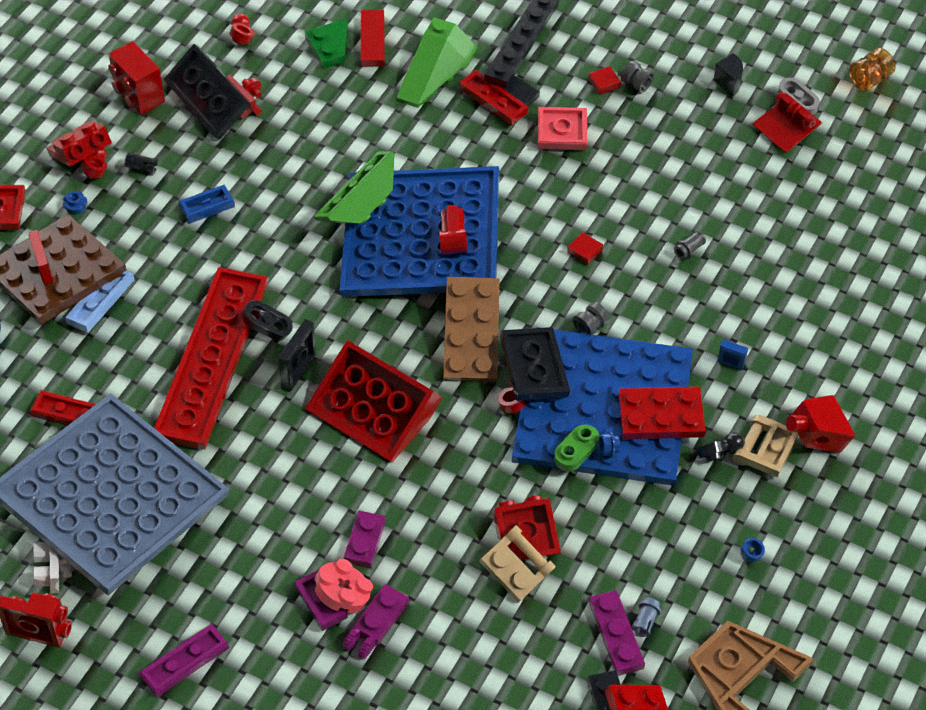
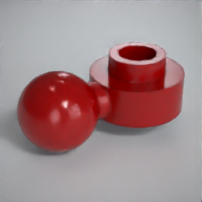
(240, 29)
(94, 165)
(508, 402)

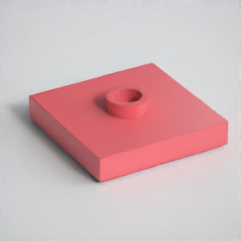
(562, 128)

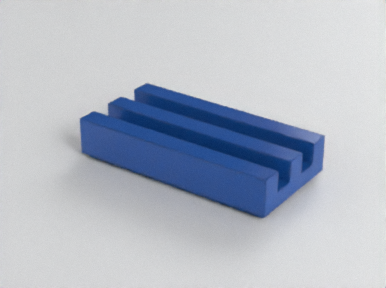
(208, 206)

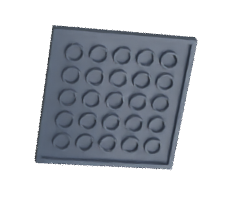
(109, 493)

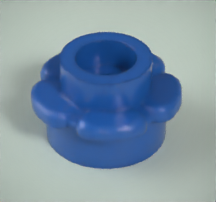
(74, 202)
(609, 444)

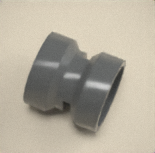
(637, 76)
(593, 318)

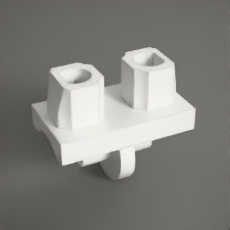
(50, 574)

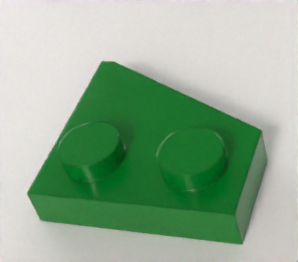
(329, 42)

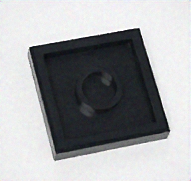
(297, 355)

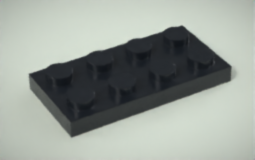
(207, 91)

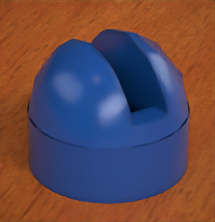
(757, 553)

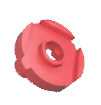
(355, 590)

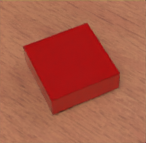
(604, 80)
(584, 248)

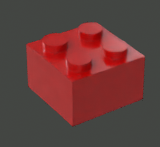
(136, 78)

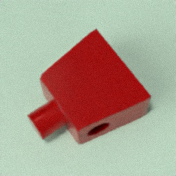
(821, 424)

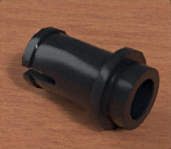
(140, 162)

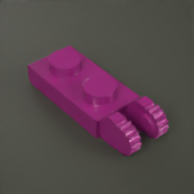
(376, 620)

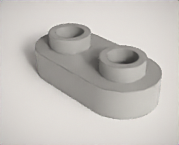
(800, 93)

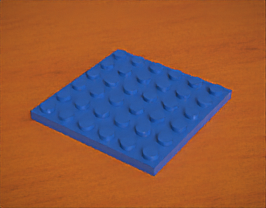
(400, 242)
(595, 373)

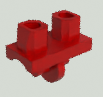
(249, 90)

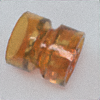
(872, 69)

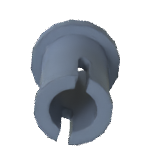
(648, 611)

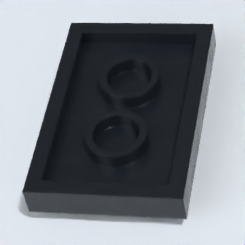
(534, 364)

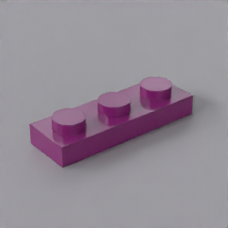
(616, 632)

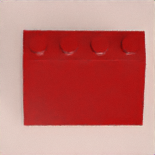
(373, 401)

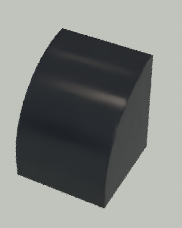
(729, 74)

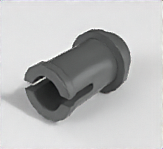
(685, 248)

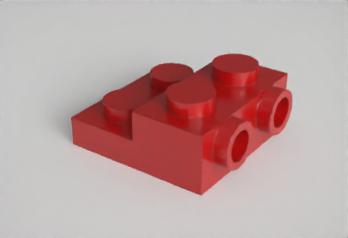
(80, 144)
(535, 521)
(37, 620)

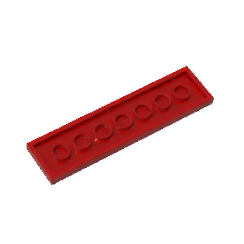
(209, 359)

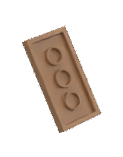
(471, 329)

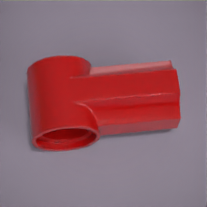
(453, 235)

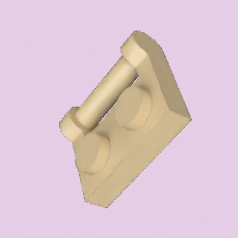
(774, 449)
(511, 570)

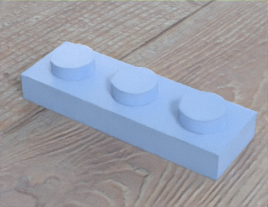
(94, 306)

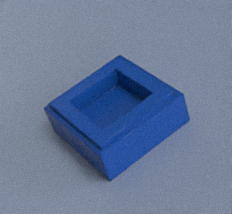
(732, 354)

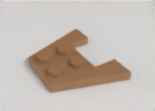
(736, 658)

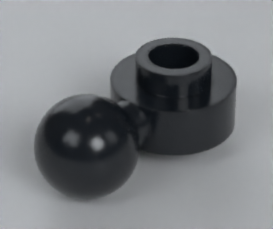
(713, 451)

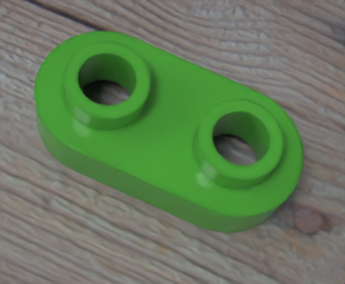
(579, 446)

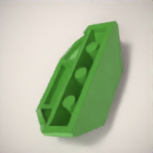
(362, 192)

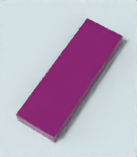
(184, 660)

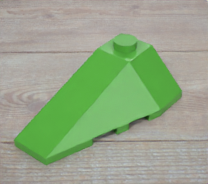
(438, 58)

